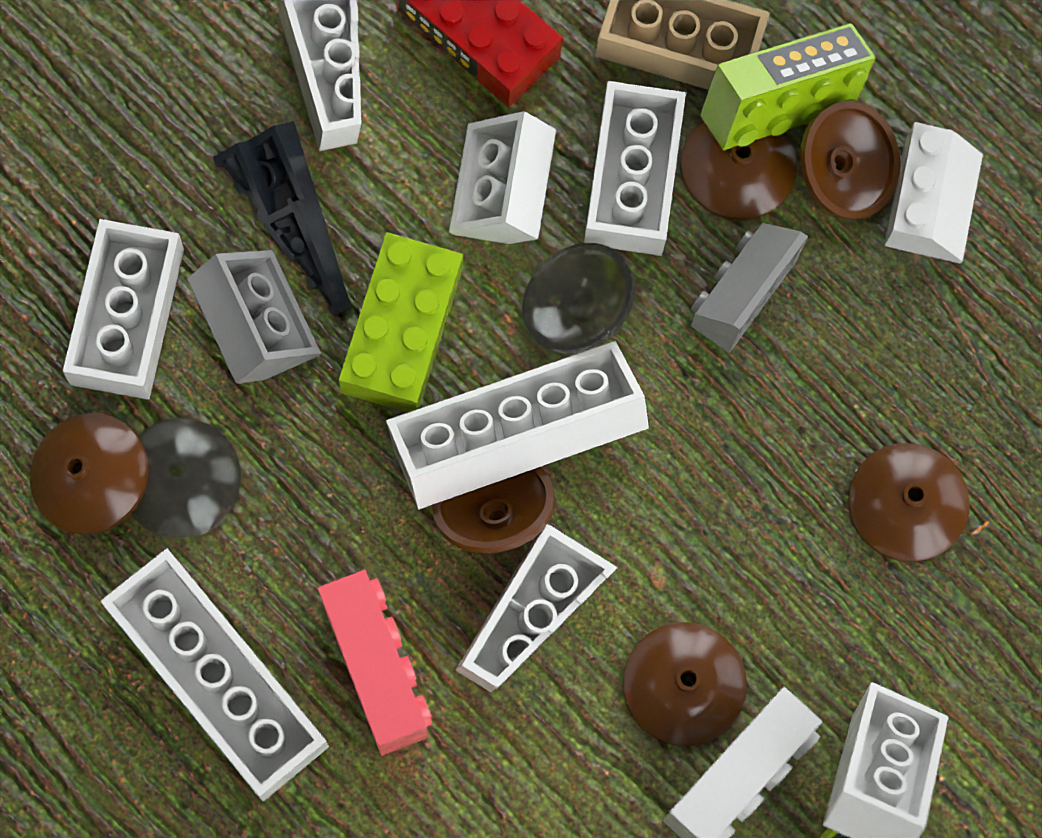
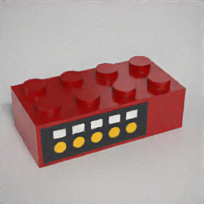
(490, 39)

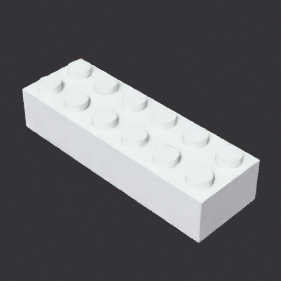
(518, 424)
(215, 674)

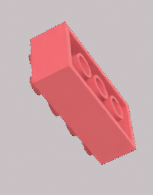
(372, 659)

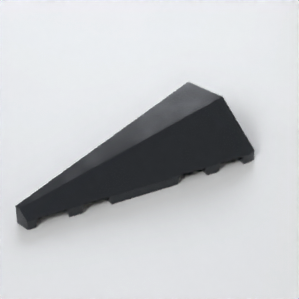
(280, 186)

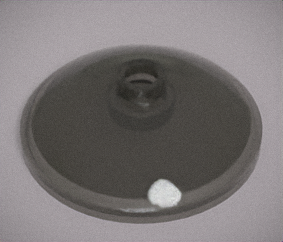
(569, 286)
(204, 492)

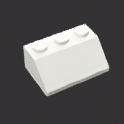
(503, 179)
(934, 194)

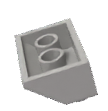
(746, 283)
(253, 314)

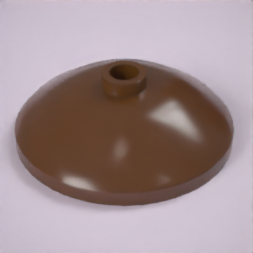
(864, 158)
(733, 185)
(110, 477)
(498, 514)
(892, 521)
(679, 712)

